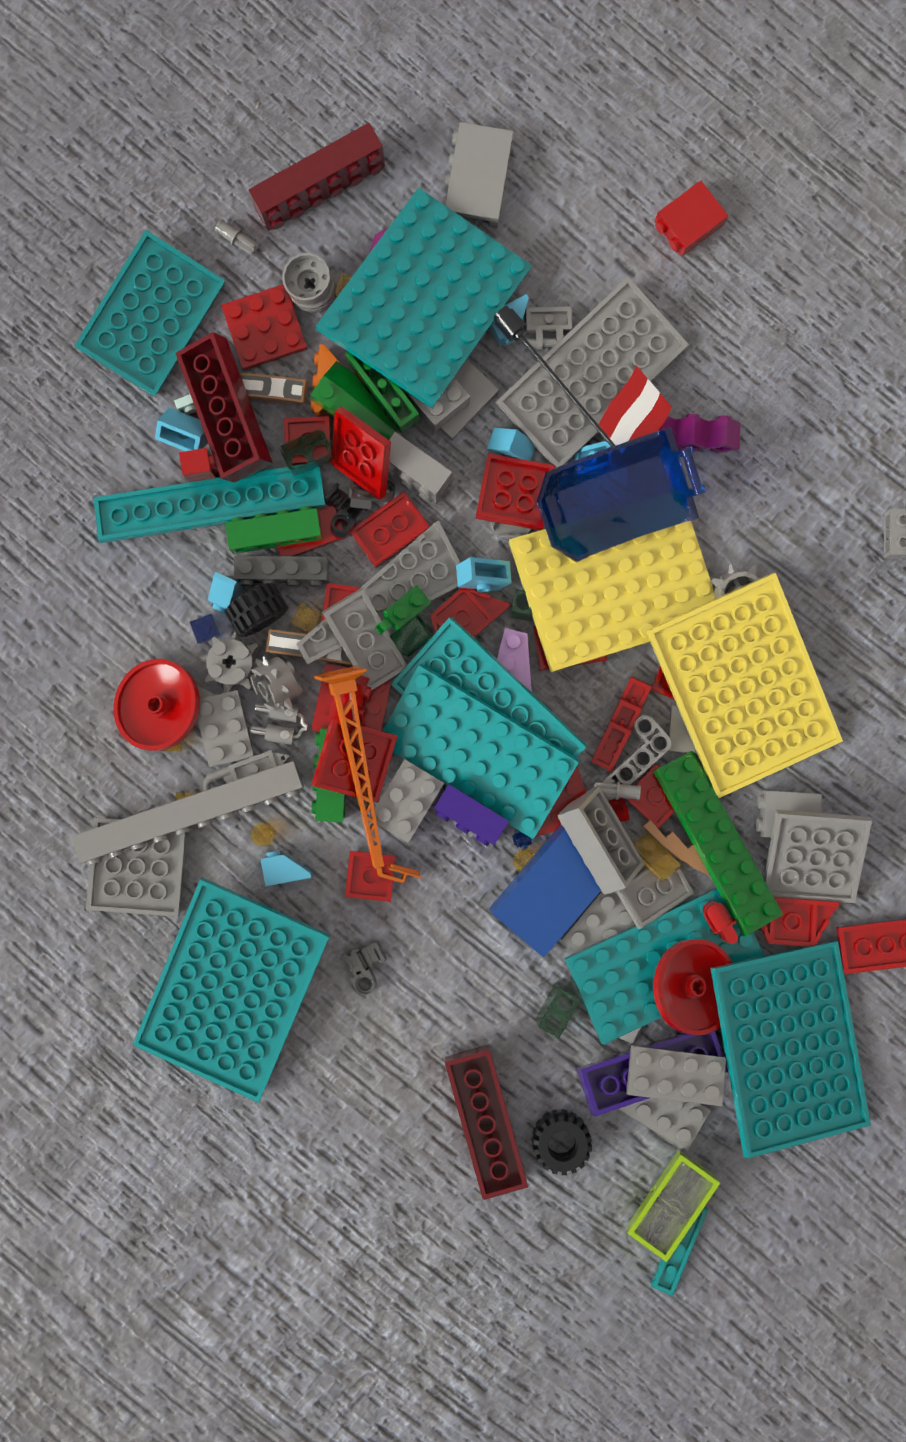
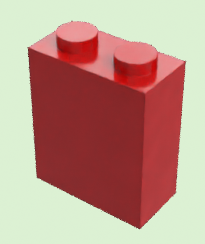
(690, 218)

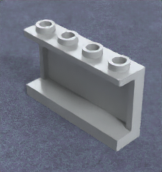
(478, 172)

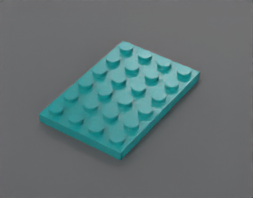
(150, 313)

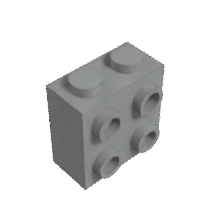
(895, 533)

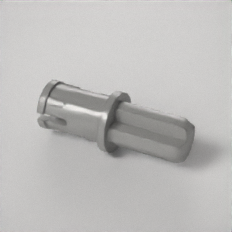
(236, 237)
(619, 790)

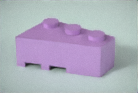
(515, 655)

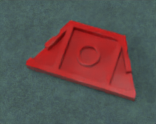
(469, 609)
(800, 922)

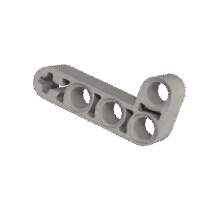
(646, 747)

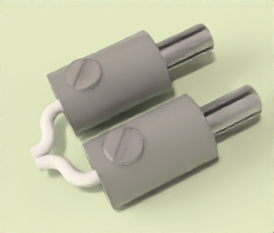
(280, 733)

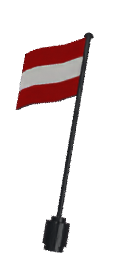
(630, 415)

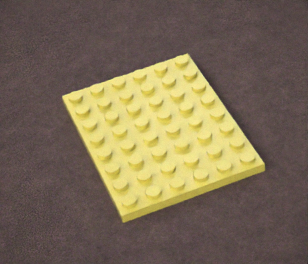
(611, 596)
(745, 685)

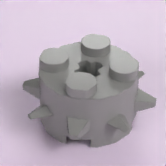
(733, 580)
(221, 653)
(275, 682)

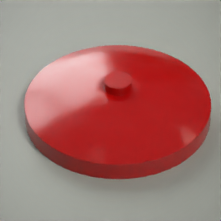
(156, 705)
(685, 986)

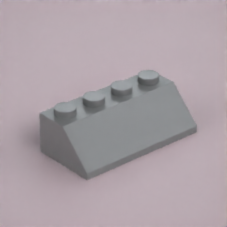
(601, 841)

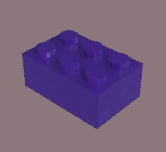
(470, 815)

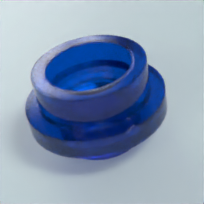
(521, 840)

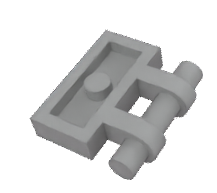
(547, 319)

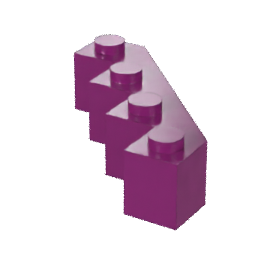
(717, 435)

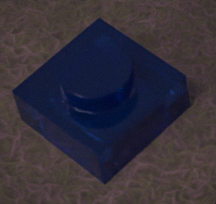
(204, 628)

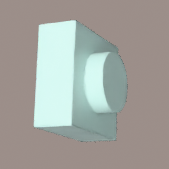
(185, 405)

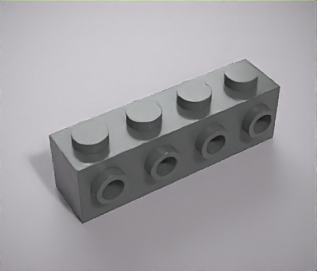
(281, 569)

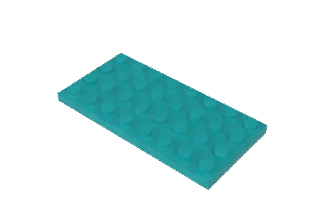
(472, 667)
(479, 750)
(620, 970)

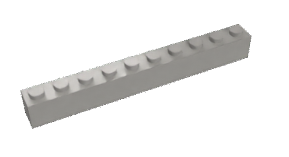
(187, 812)

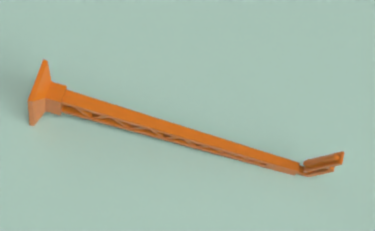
(343, 682)

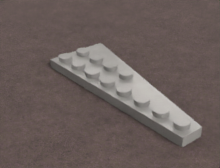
(425, 563)

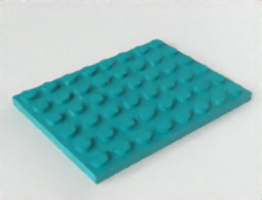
(424, 297)
(231, 989)
(790, 1048)

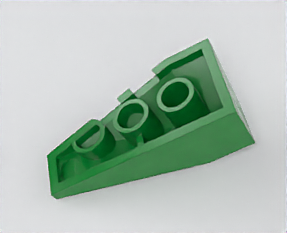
(343, 389)

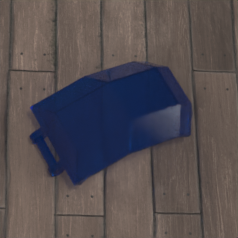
(618, 495)

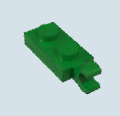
(403, 610)

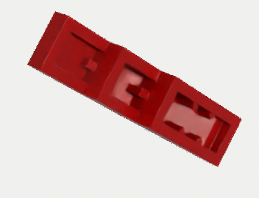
(621, 723)

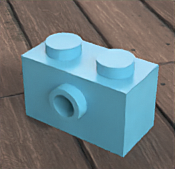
(180, 431)
(483, 574)

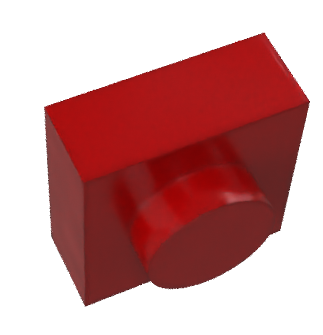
(620, 809)

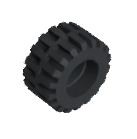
(256, 609)
(561, 1161)

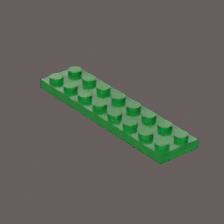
(718, 843)

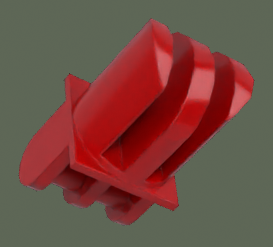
(720, 921)

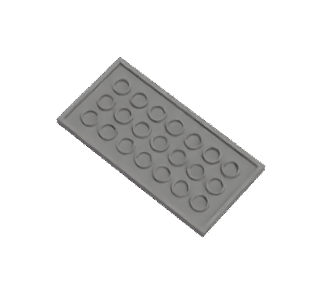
(595, 366)

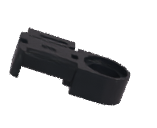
(345, 512)

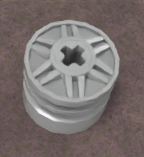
(309, 270)

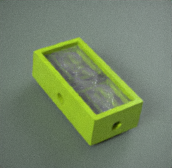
(672, 1205)

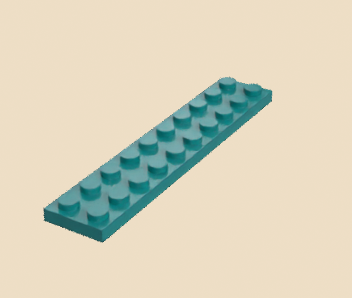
(205, 503)

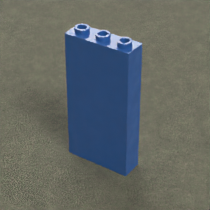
(547, 894)

